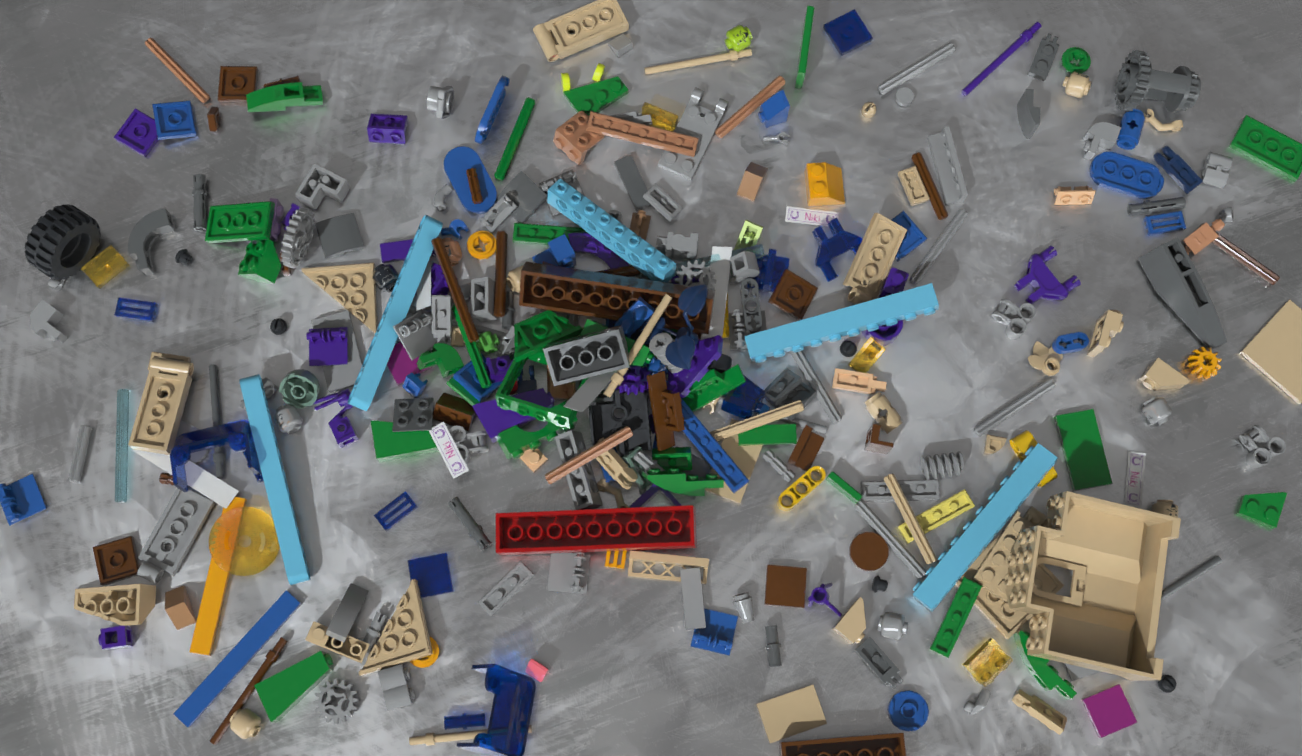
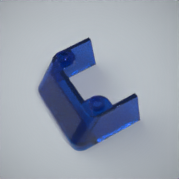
(235, 434)
(509, 712)

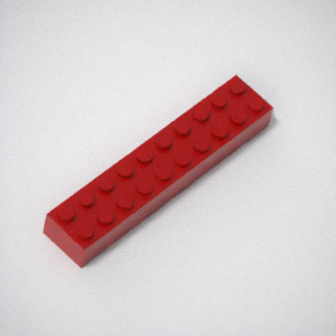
(596, 530)

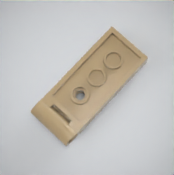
(588, 23)
(158, 415)

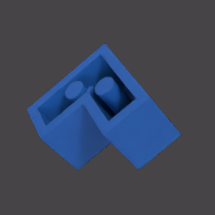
(559, 253)

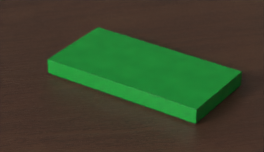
(804, 47)
(1268, 147)
(240, 222)
(1083, 450)

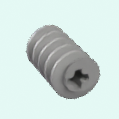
(658, 347)
(942, 464)

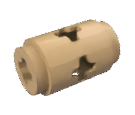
(873, 407)

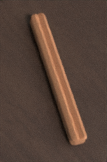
(177, 70)
(750, 106)
(588, 455)

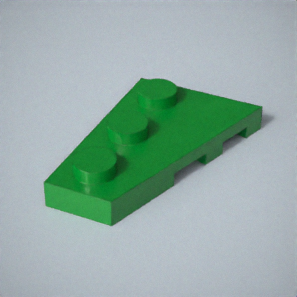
(596, 96)

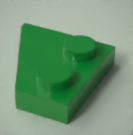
(1262, 508)

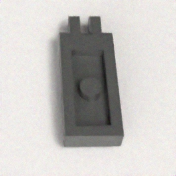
(1044, 58)
(878, 662)

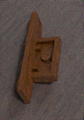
(665, 410)

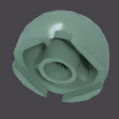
(300, 388)

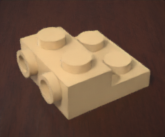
(1105, 328)

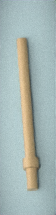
(732, 55)
(617, 378)
(431, 738)

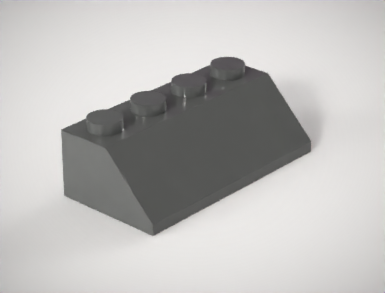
(587, 355)

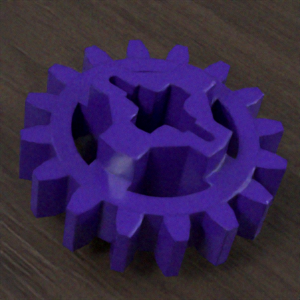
(634, 380)

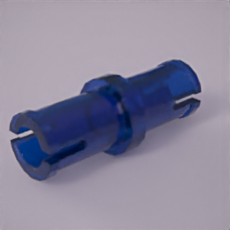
(464, 721)

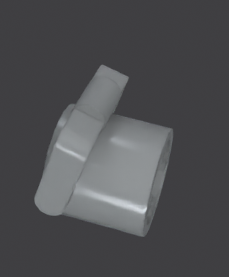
(440, 100)

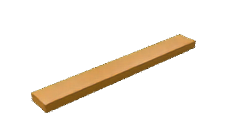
(212, 598)

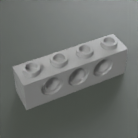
(582, 480)

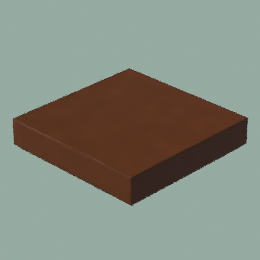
(236, 83)
(793, 294)
(116, 560)
(785, 586)

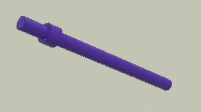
(1024, 37)

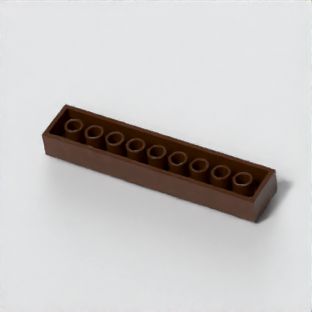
(604, 295)

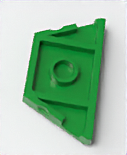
(540, 330)

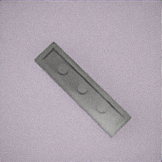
(911, 488)

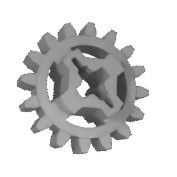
(702, 274)
(332, 692)

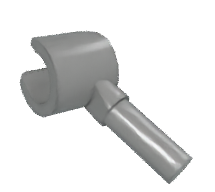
(779, 137)
(56, 284)

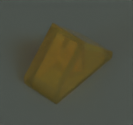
(867, 356)

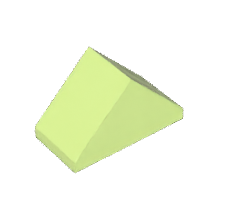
(749, 235)

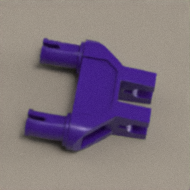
(1043, 280)

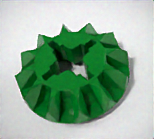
(1078, 54)

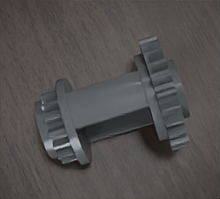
(1140, 81)

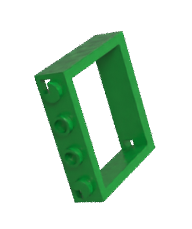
(526, 408)

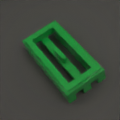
(843, 487)

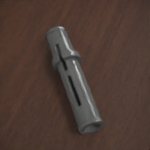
(199, 196)
(1175, 203)
(470, 524)

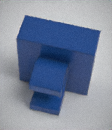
(414, 385)

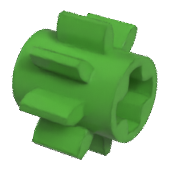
(488, 342)

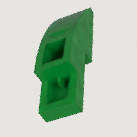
(283, 95)
(676, 481)
(1045, 675)

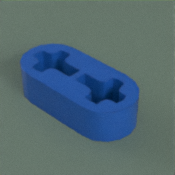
(1069, 339)

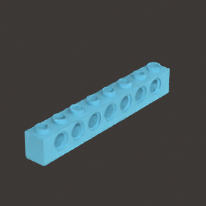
(611, 232)

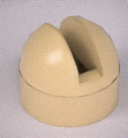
(871, 112)

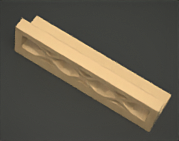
(674, 560)

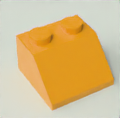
(823, 184)

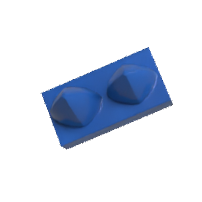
(635, 316)

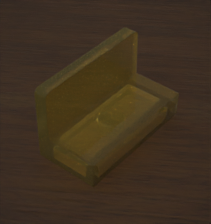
(660, 117)
(105, 266)

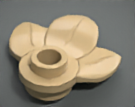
(1044, 357)

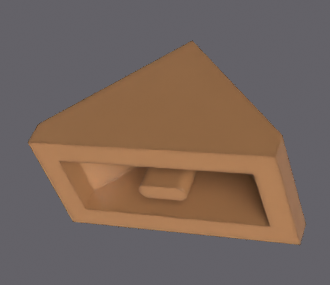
(752, 181)
(179, 608)

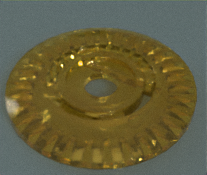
(238, 559)

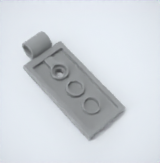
(177, 526)

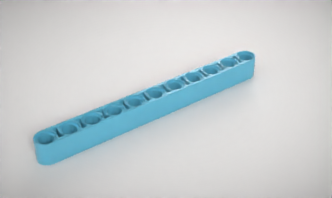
(394, 313)
(275, 480)

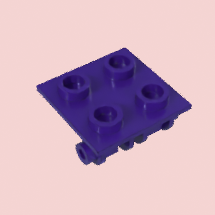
(328, 346)

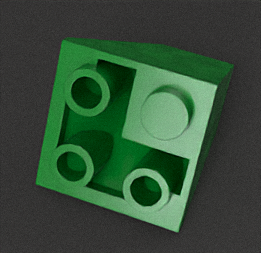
(260, 262)

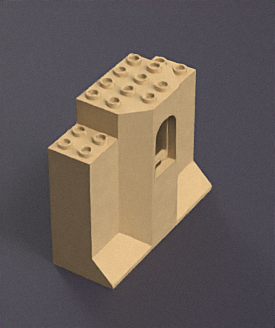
(1114, 585)

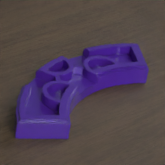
(588, 244)

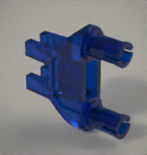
(833, 247)

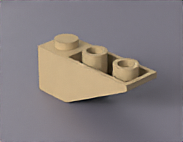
(351, 648)

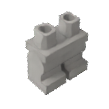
(678, 246)

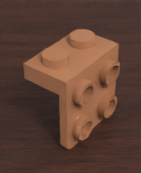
(574, 138)

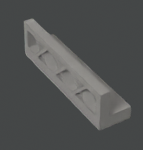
(947, 167)

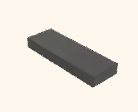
(632, 181)

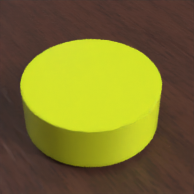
(598, 72)
(565, 81)

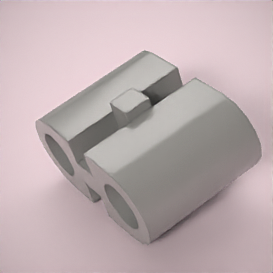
(1216, 169)

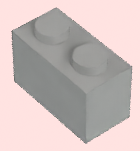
(483, 299)

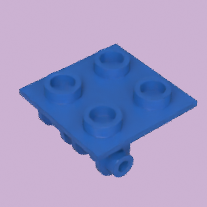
(21, 499)
(717, 634)

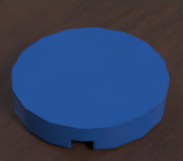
(908, 710)

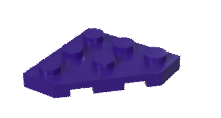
(705, 352)

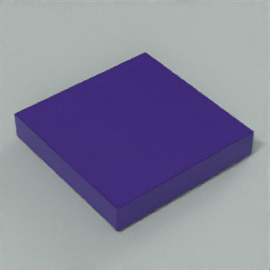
(138, 133)

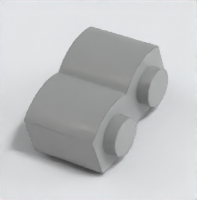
(395, 687)

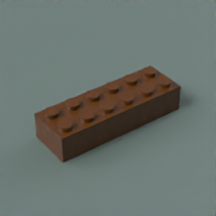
(868, 745)

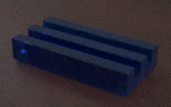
(151, 312)
(382, 520)

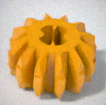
(1204, 355)

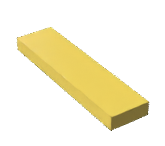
(939, 514)

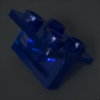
(771, 269)

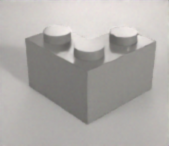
(321, 183)

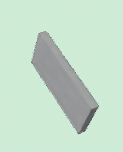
(341, 376)

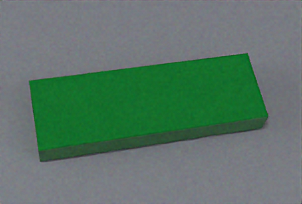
(769, 435)

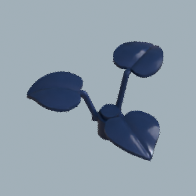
(682, 350)

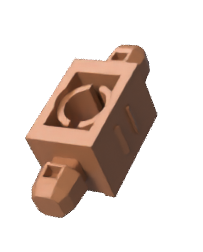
(1202, 236)

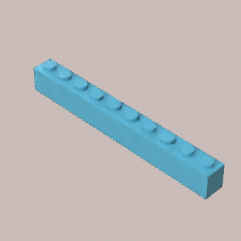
(842, 322)
(985, 526)

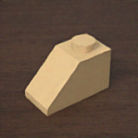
(1162, 377)
(852, 623)

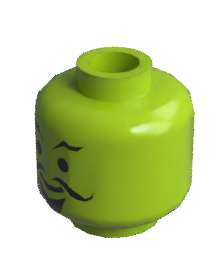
(738, 38)

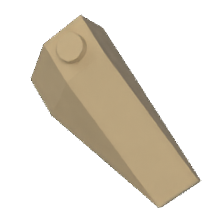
(119, 603)

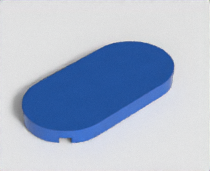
(492, 110)
(455, 166)
(1126, 175)

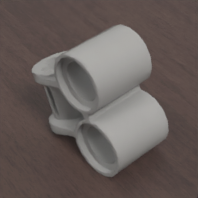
(1014, 317)
(469, 442)
(1261, 446)

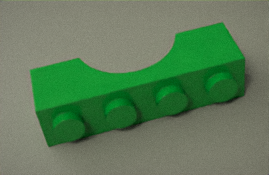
(517, 441)

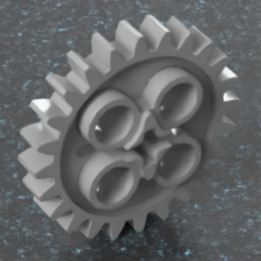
(298, 237)

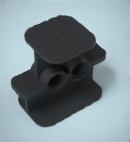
(604, 423)

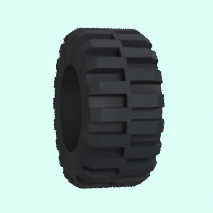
(62, 241)

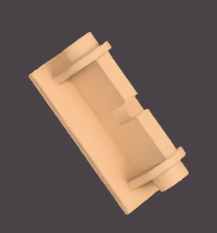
(1079, 196)

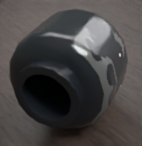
(385, 277)

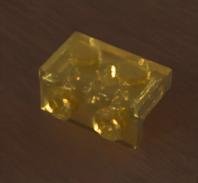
(987, 663)

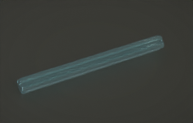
(121, 461)

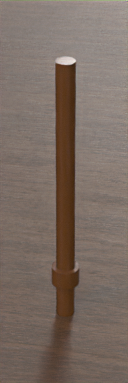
(271, 656)

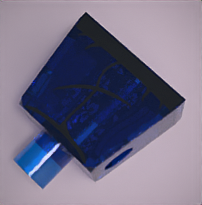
(745, 400)

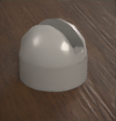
(1228, 214)

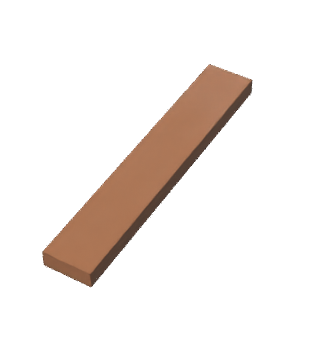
(642, 134)

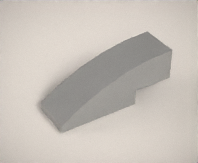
(347, 612)

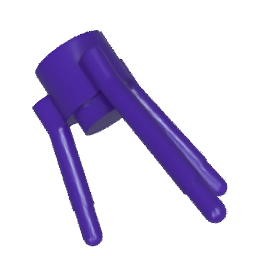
(340, 397)
(821, 597)

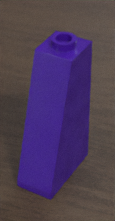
(498, 420)

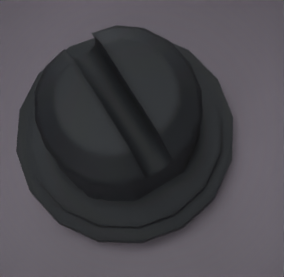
(183, 257)
(278, 326)
(848, 348)
(879, 584)
(1167, 683)

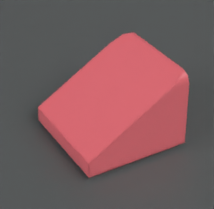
(536, 670)

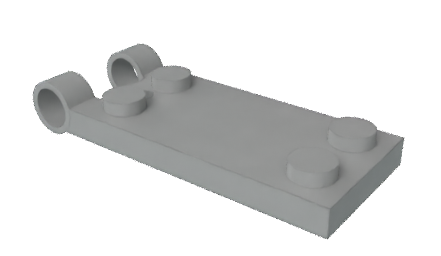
(696, 126)

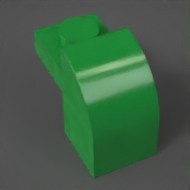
(444, 356)

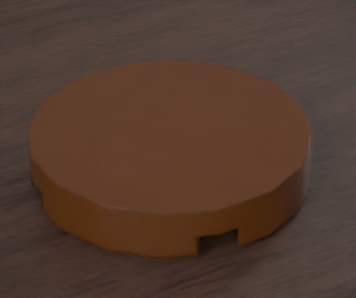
(868, 551)

